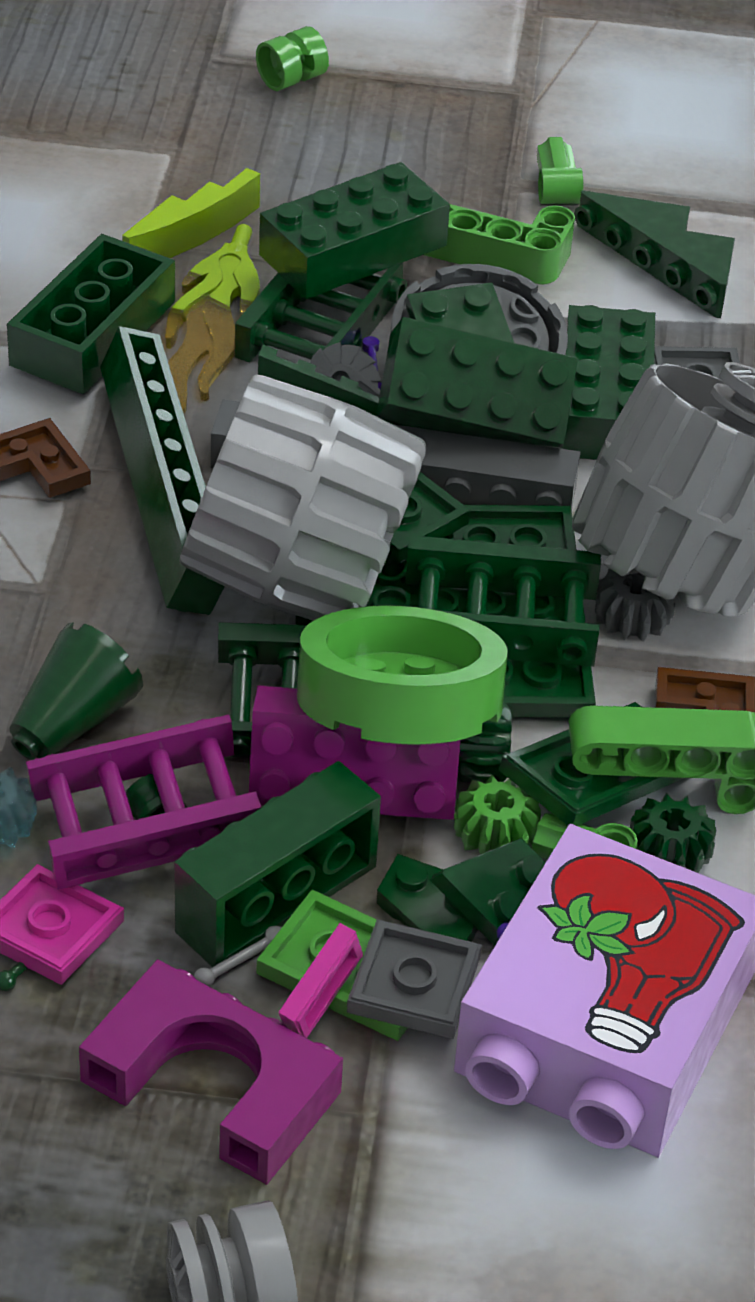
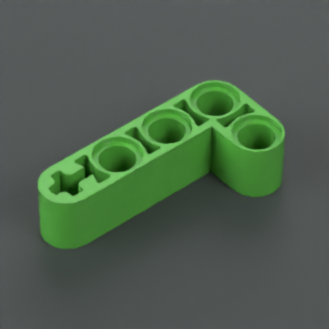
(527, 249)
(670, 745)

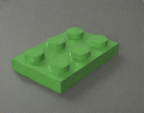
(301, 941)

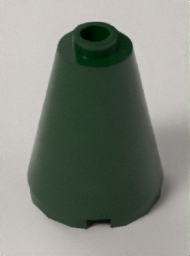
(73, 691)

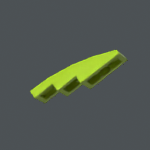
(186, 224)

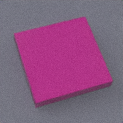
(53, 927)

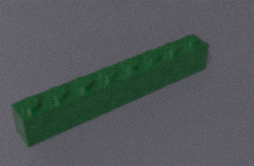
(158, 461)

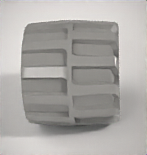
(675, 495)
(302, 501)

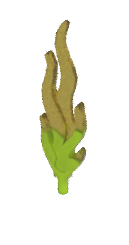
(206, 308)

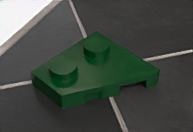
(462, 308)
(491, 885)
(418, 903)

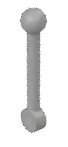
(208, 976)

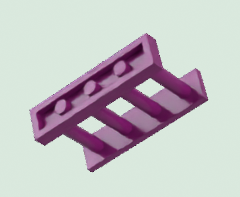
(148, 841)

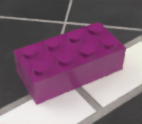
(292, 746)

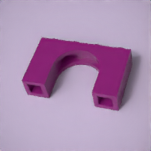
(177, 1014)

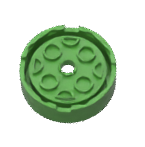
(401, 674)

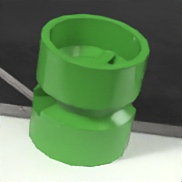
(292, 58)

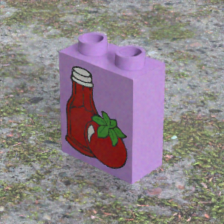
(608, 991)

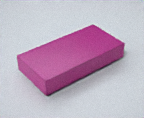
(322, 981)

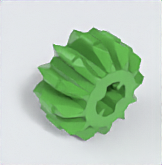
(495, 815)

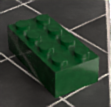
(353, 229)
(75, 317)
(612, 356)
(475, 385)
(271, 860)

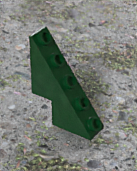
(658, 242)

